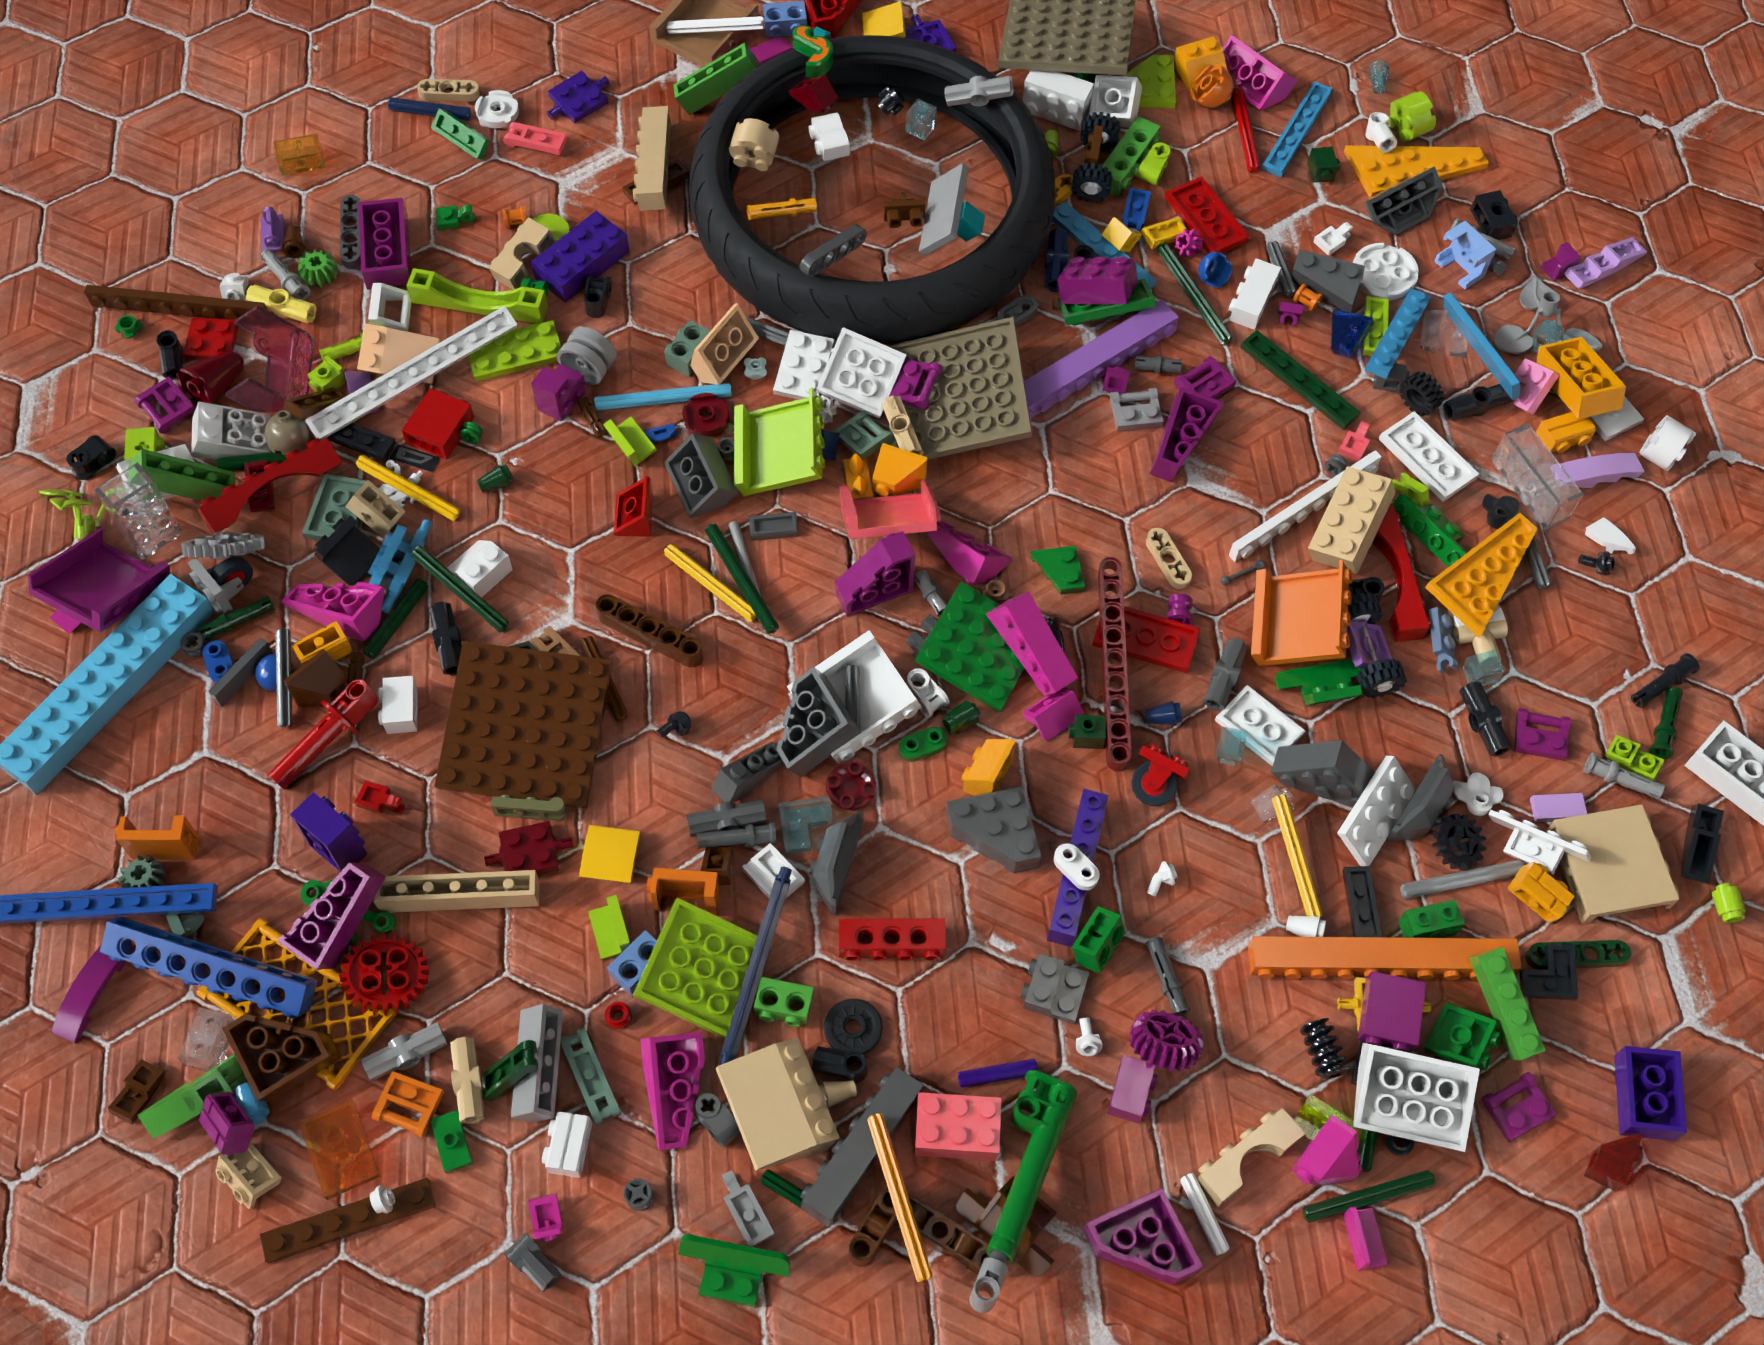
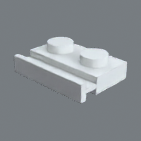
(766, 866)

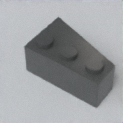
(1332, 277)

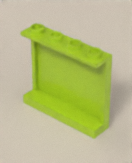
(778, 445)

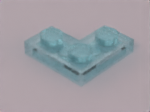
(798, 816)

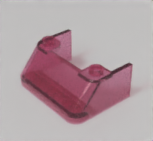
(288, 361)

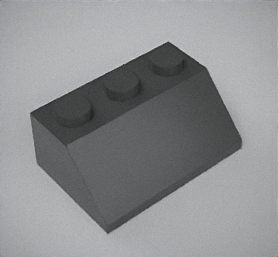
(700, 475)

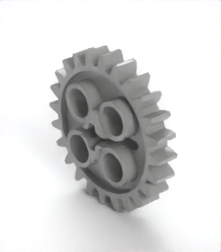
(223, 545)

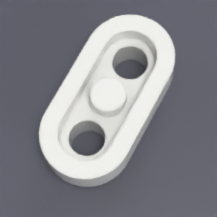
(1074, 866)

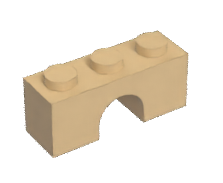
(529, 238)

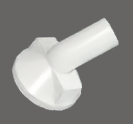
(1165, 874)
(1088, 1043)

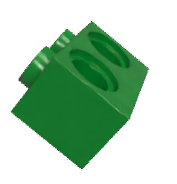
(1432, 921)
(1098, 939)

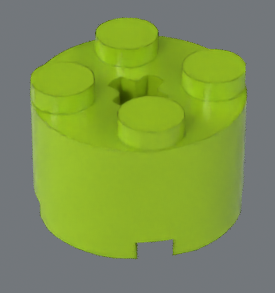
(1412, 116)

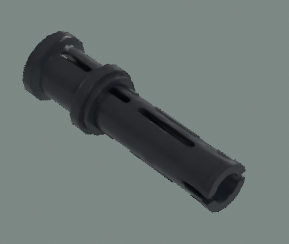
(1672, 675)

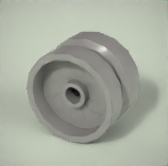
(587, 354)

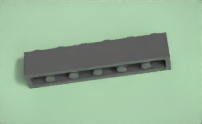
(858, 1152)

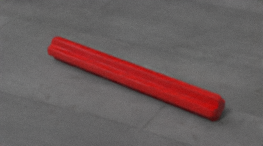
(1245, 130)

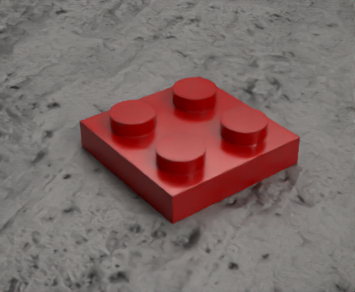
(209, 338)

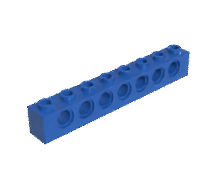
(297, 987)

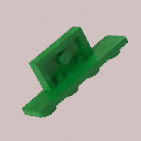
(1431, 528)

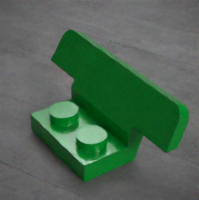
(1322, 682)
(732, 1269)

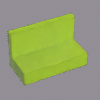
(631, 440)
(609, 929)

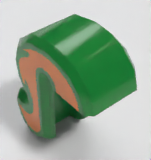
(816, 48)

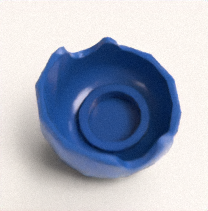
(1215, 269)
(266, 672)

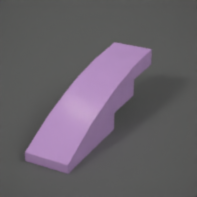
(1607, 262)
(1603, 468)

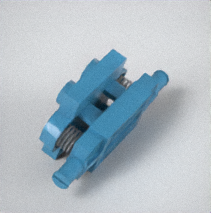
(399, 547)

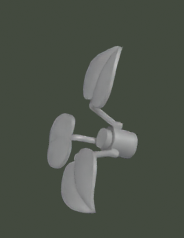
(1540, 297)

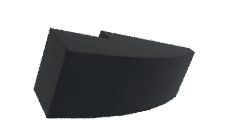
(1701, 843)

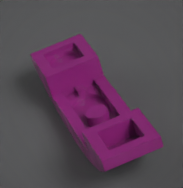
(83, 995)

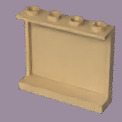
(1624, 863)

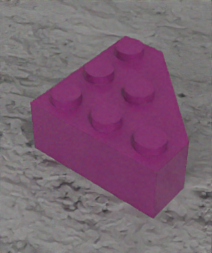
(878, 575)
(1145, 1239)

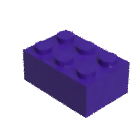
(329, 831)
(1650, 1093)

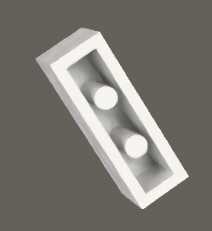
(1254, 293)

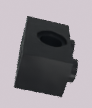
(1494, 215)

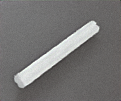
(716, 25)

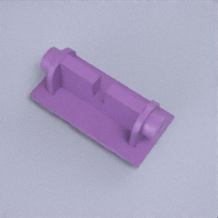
(272, 230)

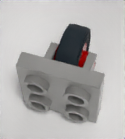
(221, 581)

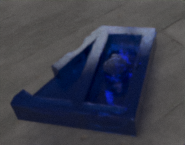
(1349, 332)

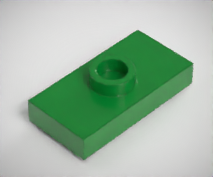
(451, 1142)

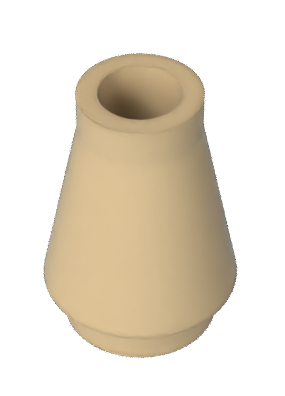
(837, 1091)

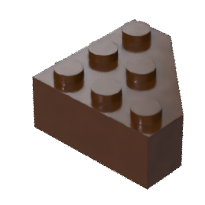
(278, 1054)

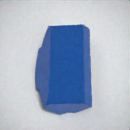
(661, 432)

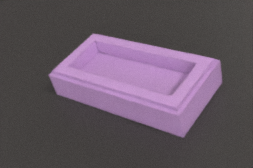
(1557, 806)

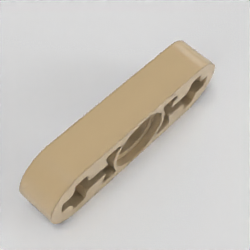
(442, 84)
(1168, 569)

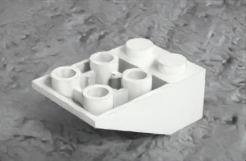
(227, 431)

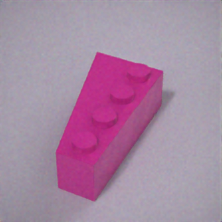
(1033, 643)

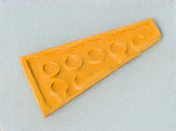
(1382, 170)
(1481, 576)

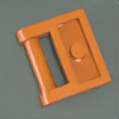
(410, 1095)

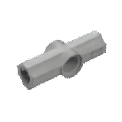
(979, 91)
(404, 1052)

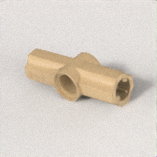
(899, 419)
(467, 1080)

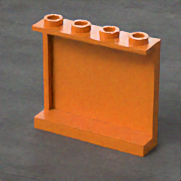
(1301, 616)

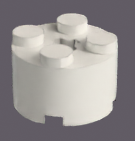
(1667, 443)

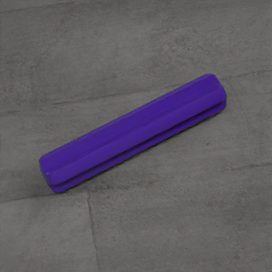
(996, 1073)

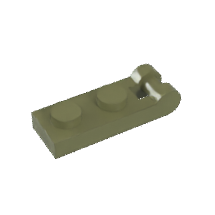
(529, 808)

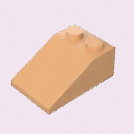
(388, 348)

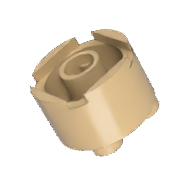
(753, 144)

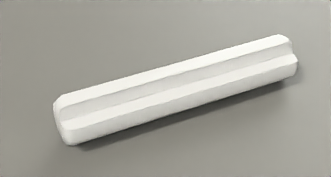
(1204, 1214)

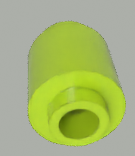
(1729, 903)

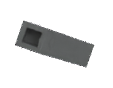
(746, 773)

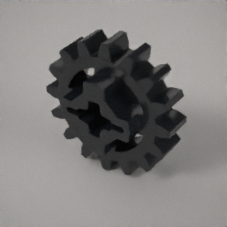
(1459, 841)

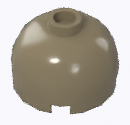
(287, 433)

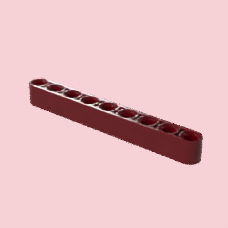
(1111, 673)

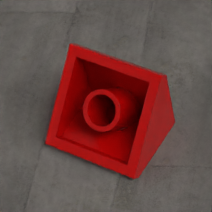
(634, 510)

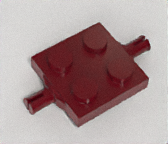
(529, 849)

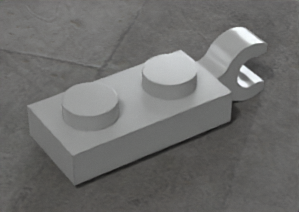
(746, 1211)

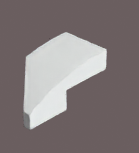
(1610, 536)

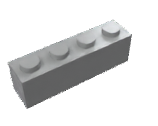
(536, 1091)

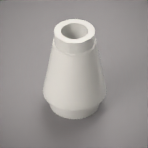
(1306, 926)

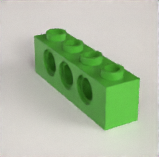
(1130, 153)

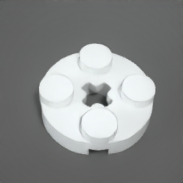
(497, 119)

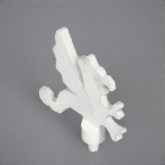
(399, 497)

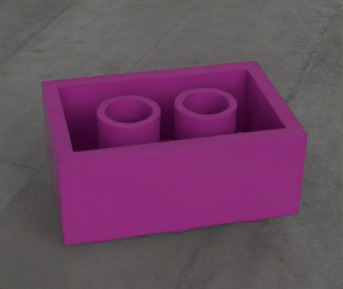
(1098, 280)

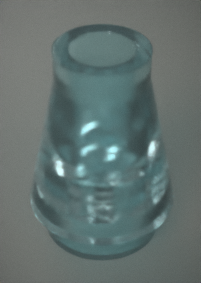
(1379, 74)

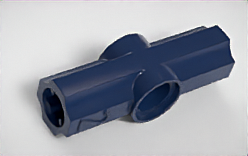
(1056, 257)

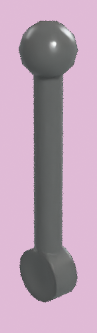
(1257, 566)

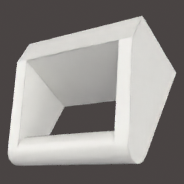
(382, 293)

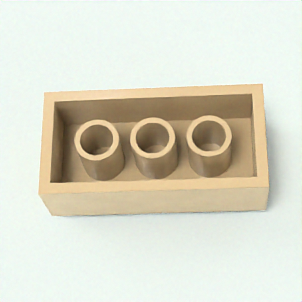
(1352, 519)

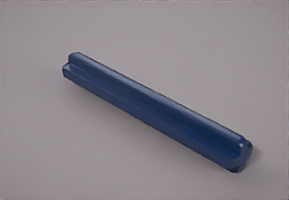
(427, 108)

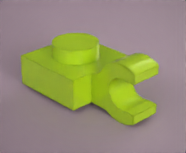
(1413, 489)

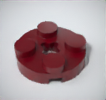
(707, 426)

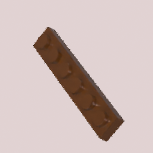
(344, 1222)

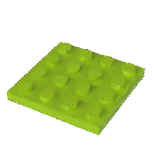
(697, 967)

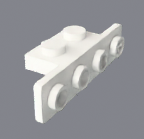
(1534, 845)

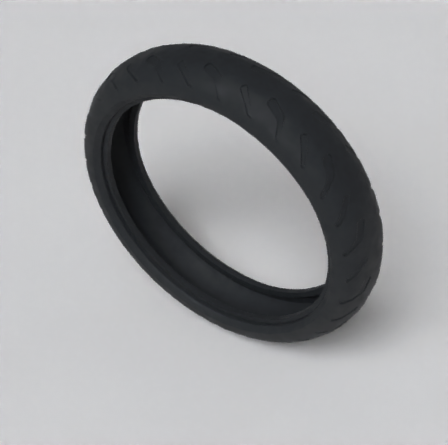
(874, 309)

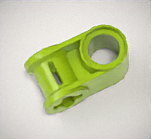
(1154, 163)

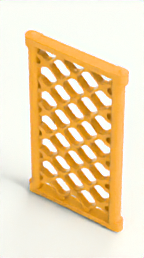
(332, 1080)

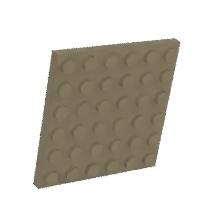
(1068, 36)
(978, 394)

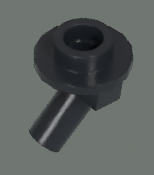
(1603, 563)
(1055, 628)
(678, 723)

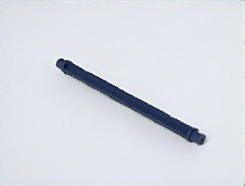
(756, 966)

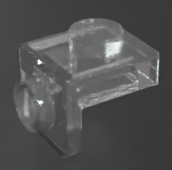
(1264, 805)

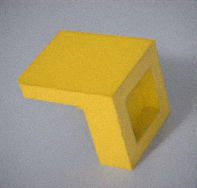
(1120, 235)

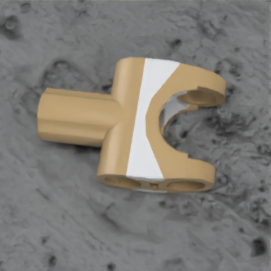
(1495, 629)

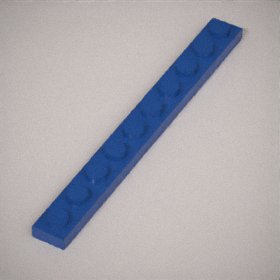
(108, 903)

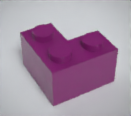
(557, 390)

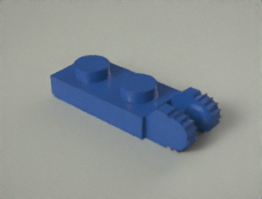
(1136, 208)

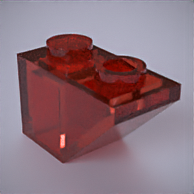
(1613, 1161)

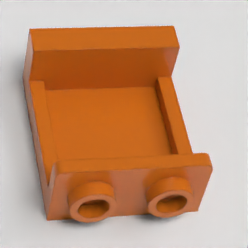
(172, 844)
(684, 885)

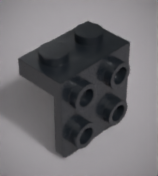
(347, 551)

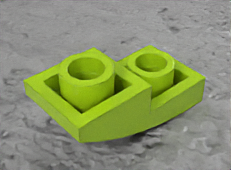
(1630, 757)

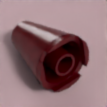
(210, 377)

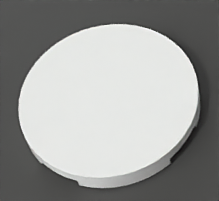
(1387, 271)

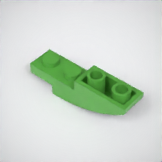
(189, 1098)

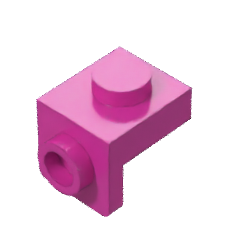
(546, 1217)

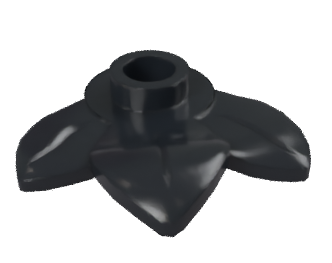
(1500, 510)

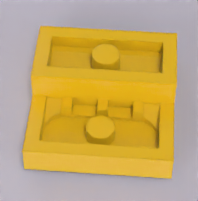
(610, 853)

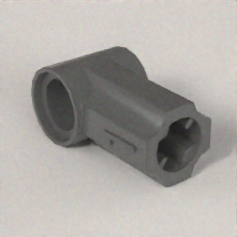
(528, 1258)

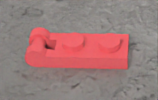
(535, 138)

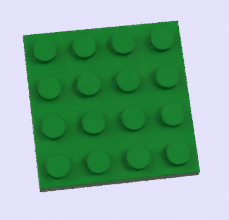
(970, 650)

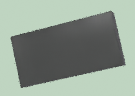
(773, 526)

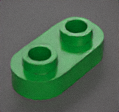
(924, 744)

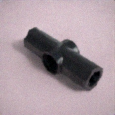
(1476, 402)
(446, 637)
(1485, 719)

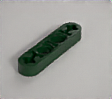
(1600, 947)

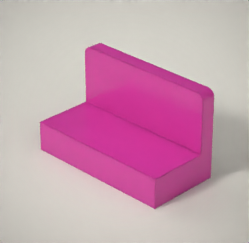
(1054, 712)
(1365, 1238)

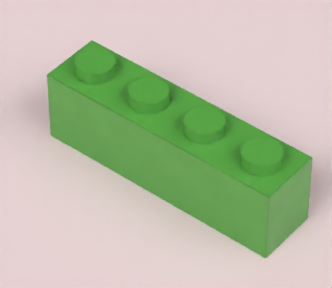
(715, 79)
(184, 476)
(1507, 1003)

